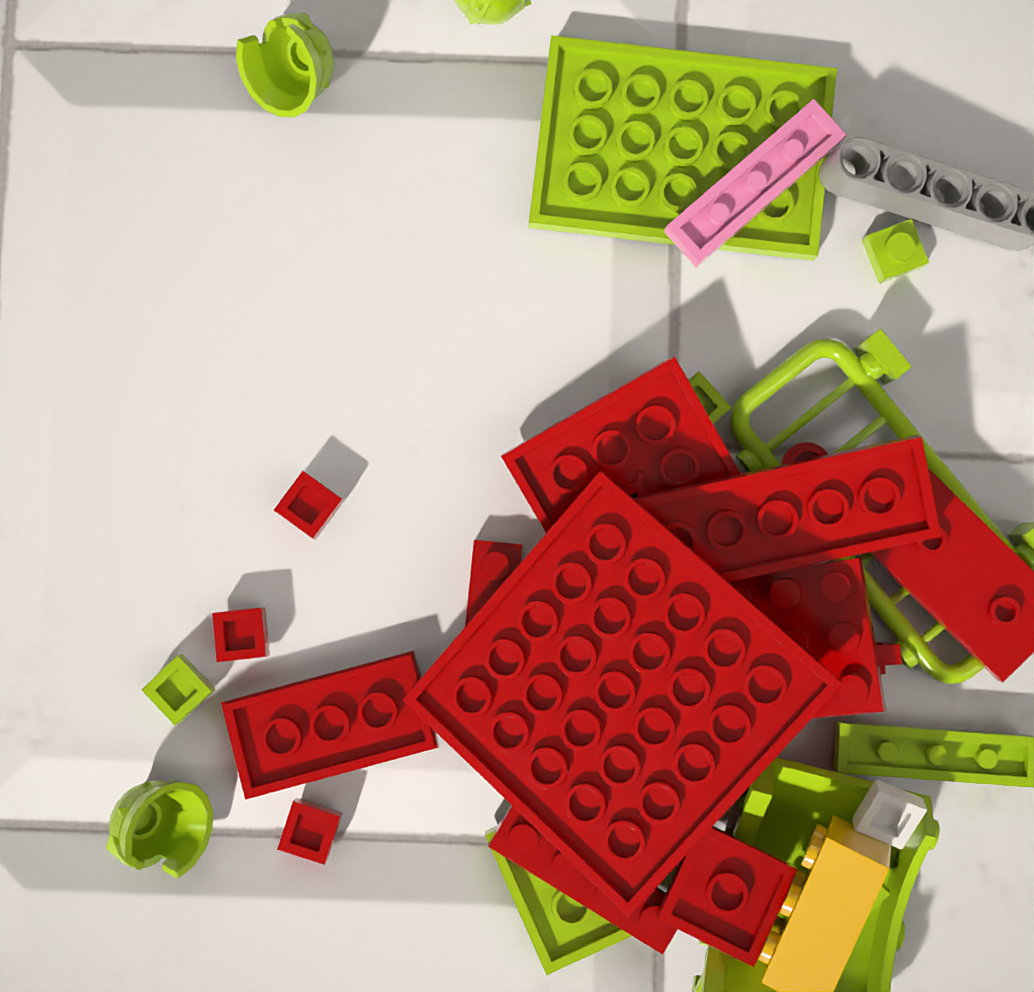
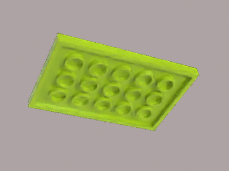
(651, 129)

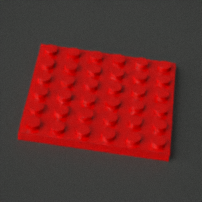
(620, 692)

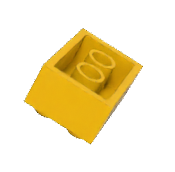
(825, 909)

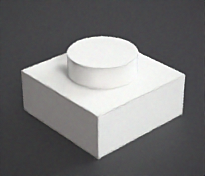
(889, 814)

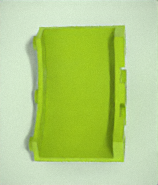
(780, 817)

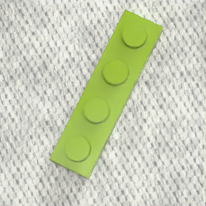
(933, 754)

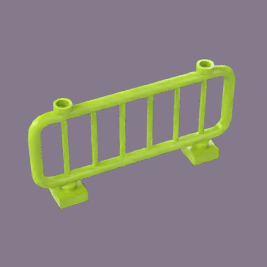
(877, 361)

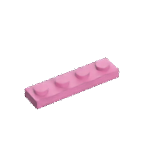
(755, 183)

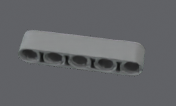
(917, 199)

